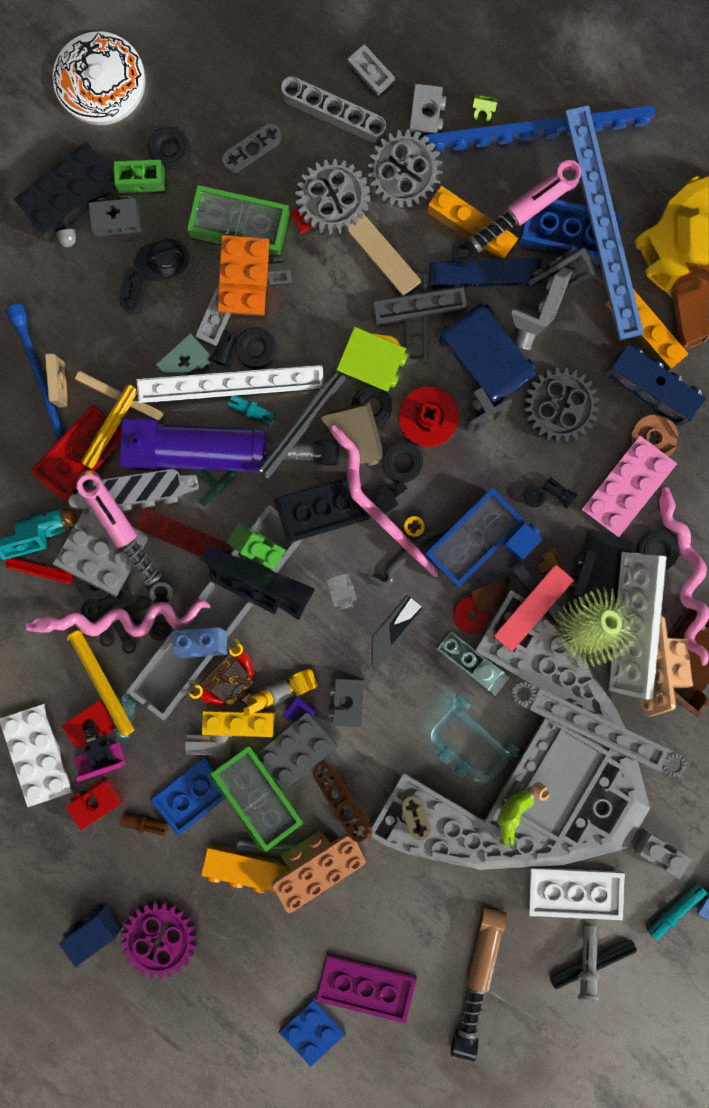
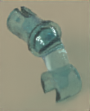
(129, 708)

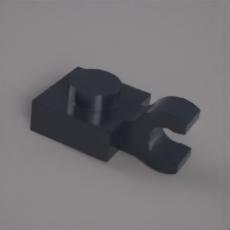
(385, 499)
(98, 752)

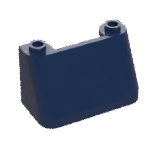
(487, 353)

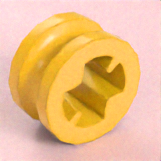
(409, 521)

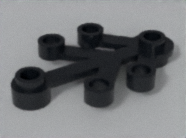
(100, 607)

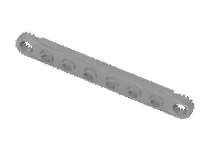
(599, 729)

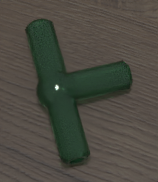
(217, 487)

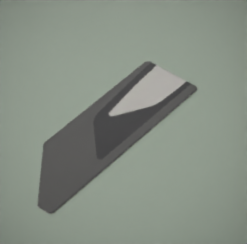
(395, 629)

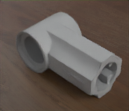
(209, 745)

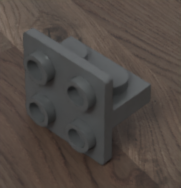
(482, 405)

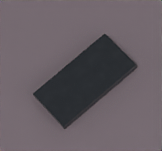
(318, 510)

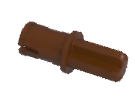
(143, 824)

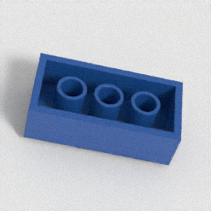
(560, 229)

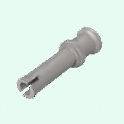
(588, 976)

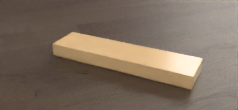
(384, 256)
(115, 394)

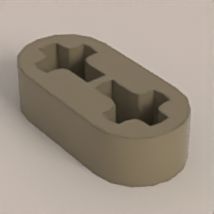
(421, 815)

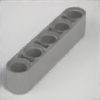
(327, 100)

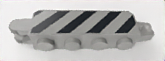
(142, 490)

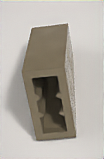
(360, 427)

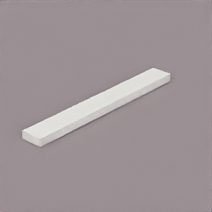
(230, 383)

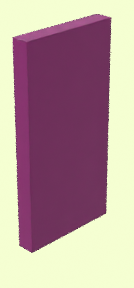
(366, 988)

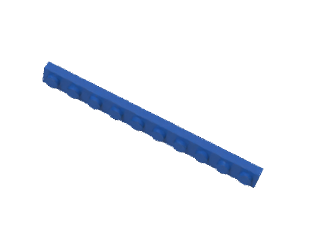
(529, 130)

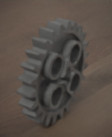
(580, 413)

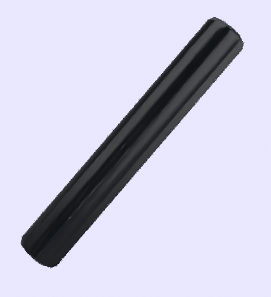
(603, 960)

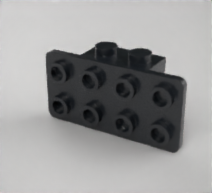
(597, 570)

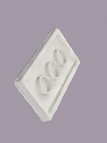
(36, 755)
(576, 893)

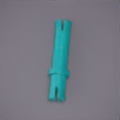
(675, 913)

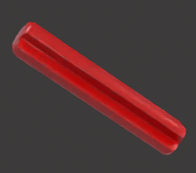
(39, 570)

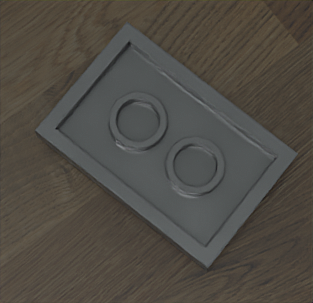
(296, 750)

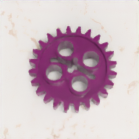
(177, 948)

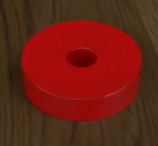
(462, 621)

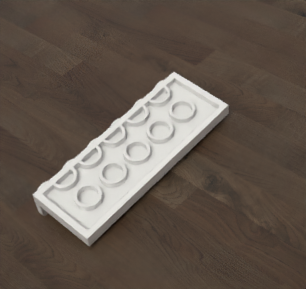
(642, 584)

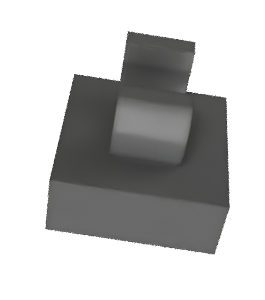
(279, 271)

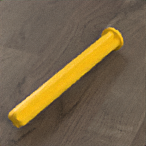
(101, 682)

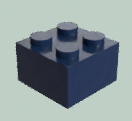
(91, 935)

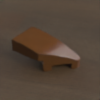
(490, 595)

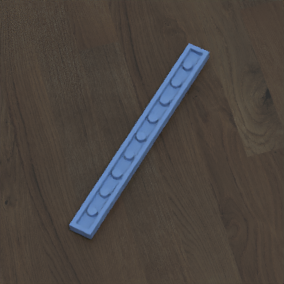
(604, 223)

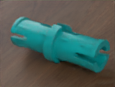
(251, 409)

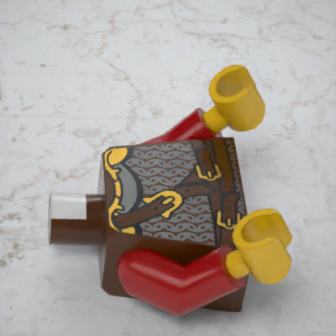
(227, 680)

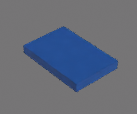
(188, 797)

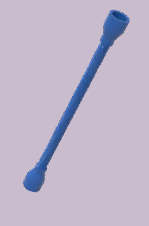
(18, 318)

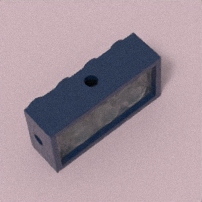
(655, 385)

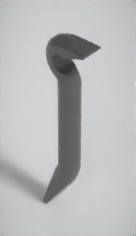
(403, 557)

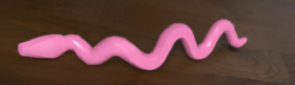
(357, 494)
(667, 507)
(49, 623)

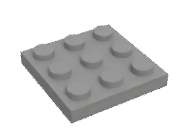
(94, 556)

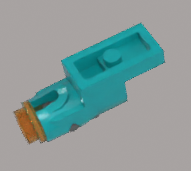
(33, 530)

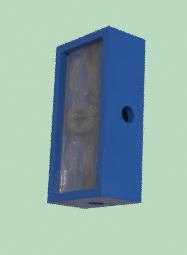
(474, 537)

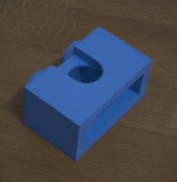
(522, 541)

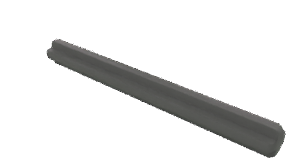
(302, 424)

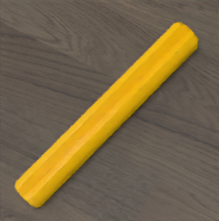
(109, 426)

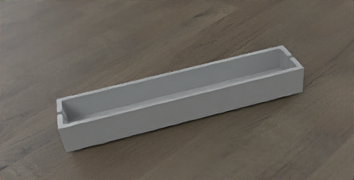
(169, 676)

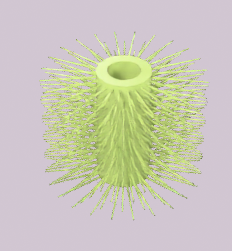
(595, 628)

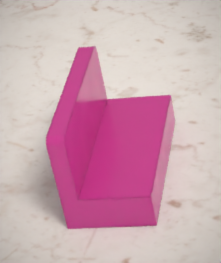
(85, 769)

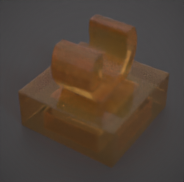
(550, 559)

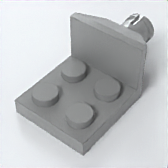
(534, 319)

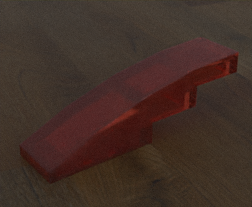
(178, 533)

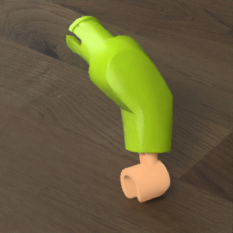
(513, 808)

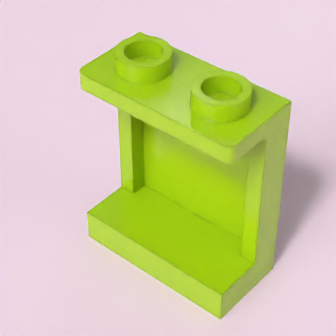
(372, 359)

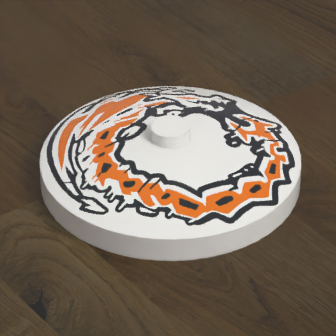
(99, 78)

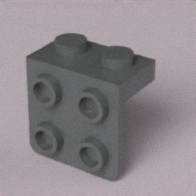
(577, 261)

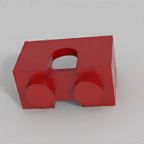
(76, 726)
(84, 813)

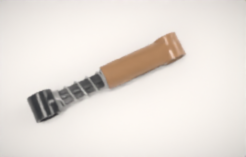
(491, 928)

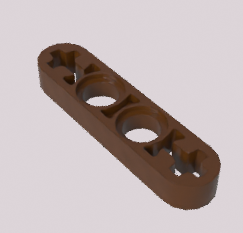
(340, 803)

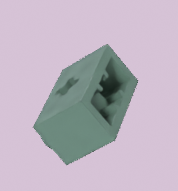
(189, 350)

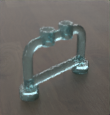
(463, 769)

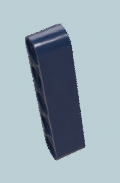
(484, 273)

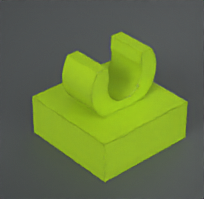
(484, 103)

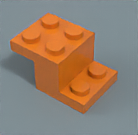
(243, 275)

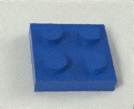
(311, 1032)

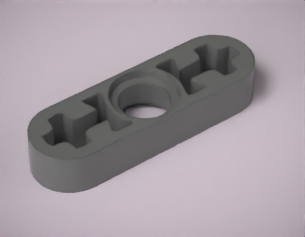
(253, 138)

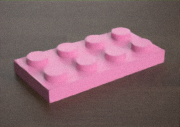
(629, 486)

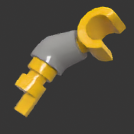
(281, 691)

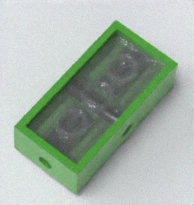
(238, 215)
(255, 799)

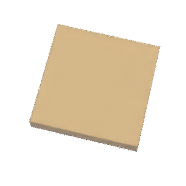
(56, 380)

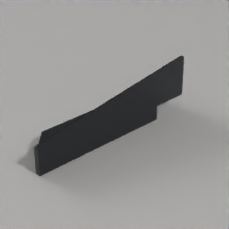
(257, 583)

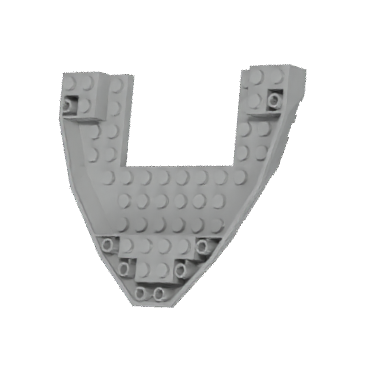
(593, 790)

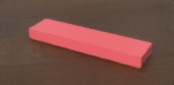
(533, 608)

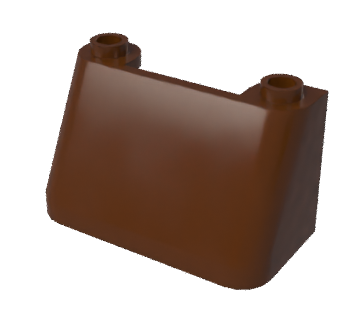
(692, 697)

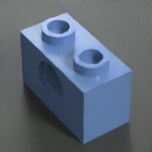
(199, 642)

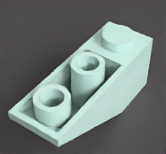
(473, 663)

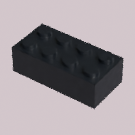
(66, 191)

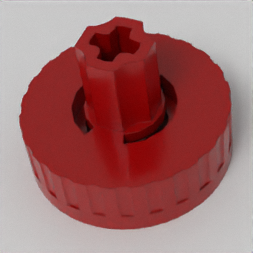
(428, 400)

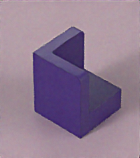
(297, 708)

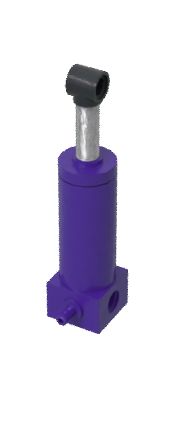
(155, 446)

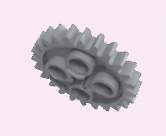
(416, 151)
(351, 188)

